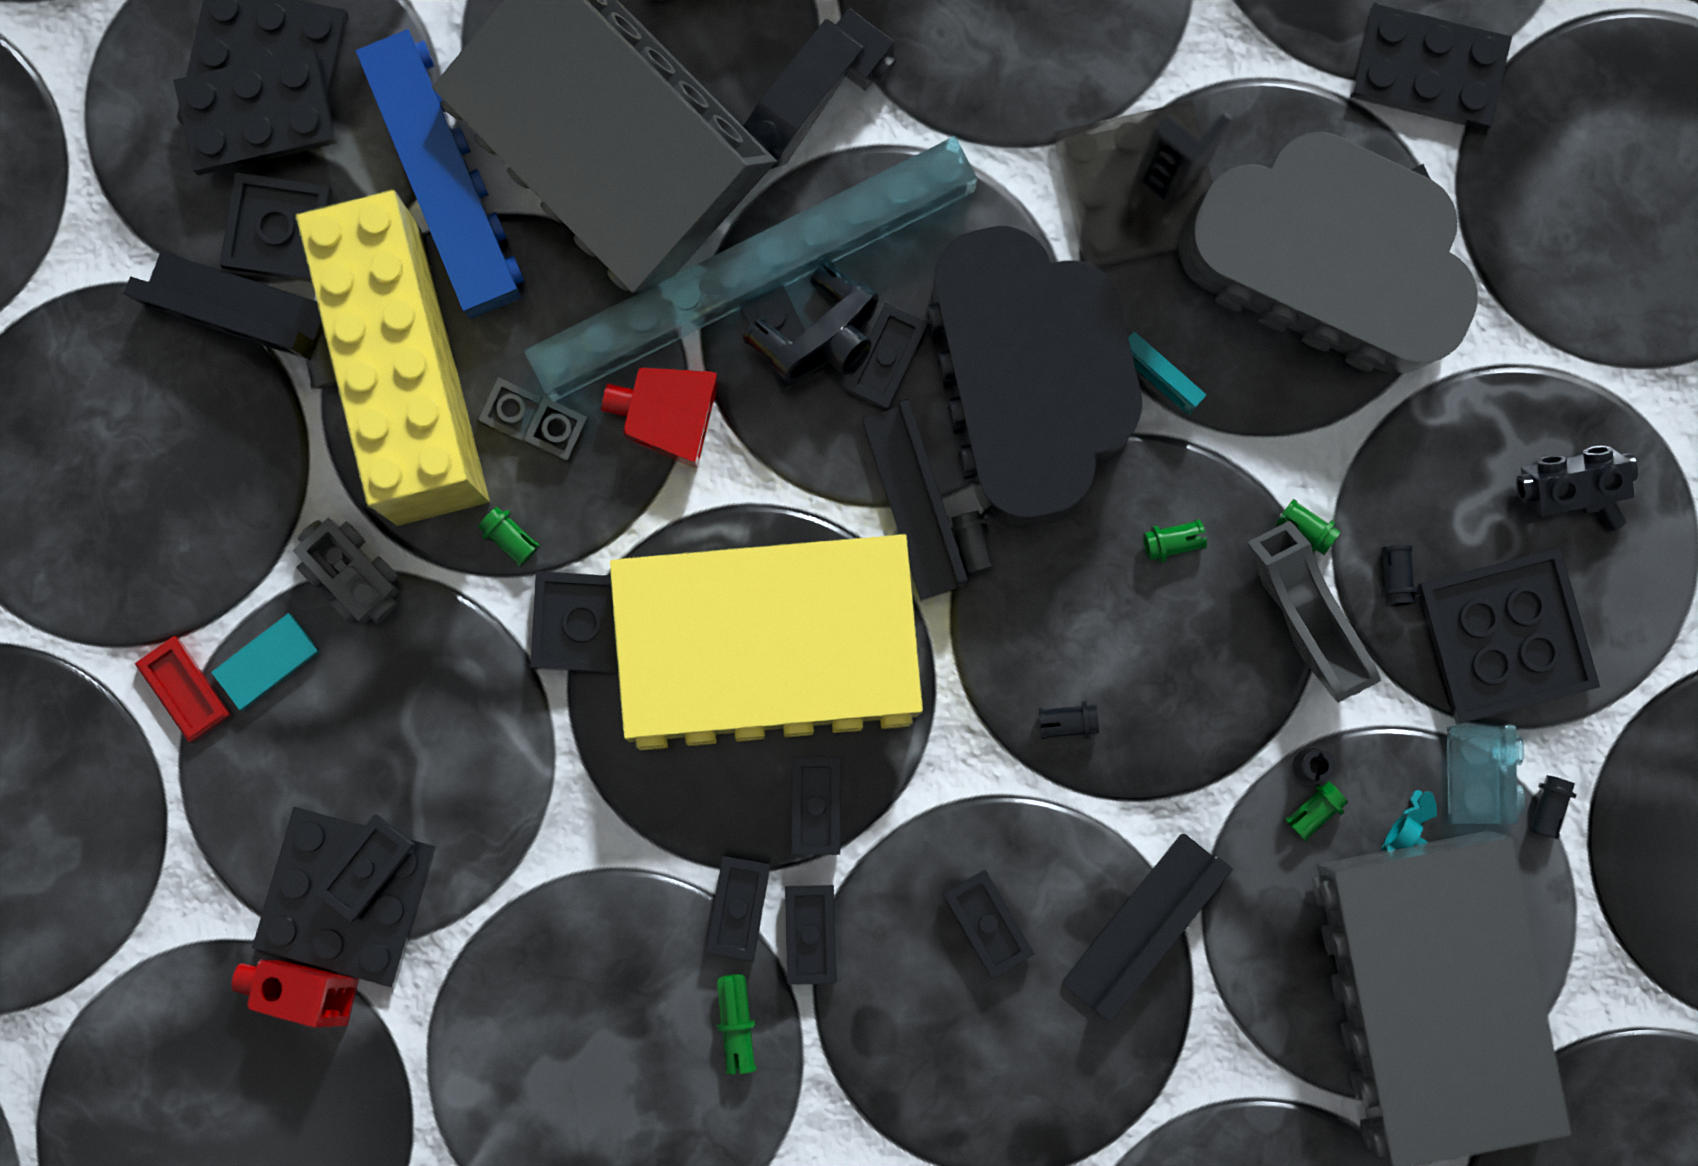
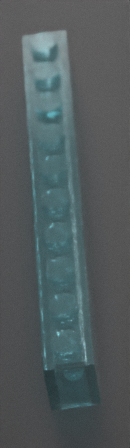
(752, 269)

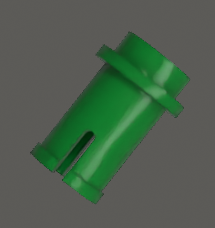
(1316, 530)
(508, 536)
(1172, 540)
(1317, 810)

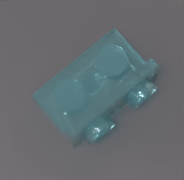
(1484, 774)

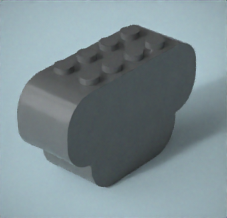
(1336, 252)

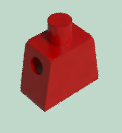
(666, 411)
(297, 992)

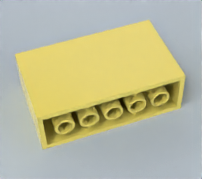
(392, 359)
(766, 641)

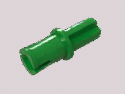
(735, 1024)

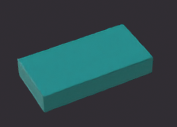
(1164, 375)
(265, 662)

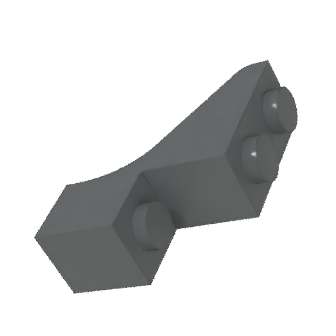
(1311, 612)

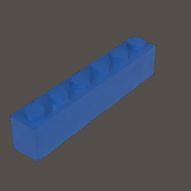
(440, 175)

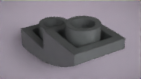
(531, 419)

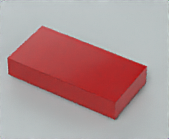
(183, 689)

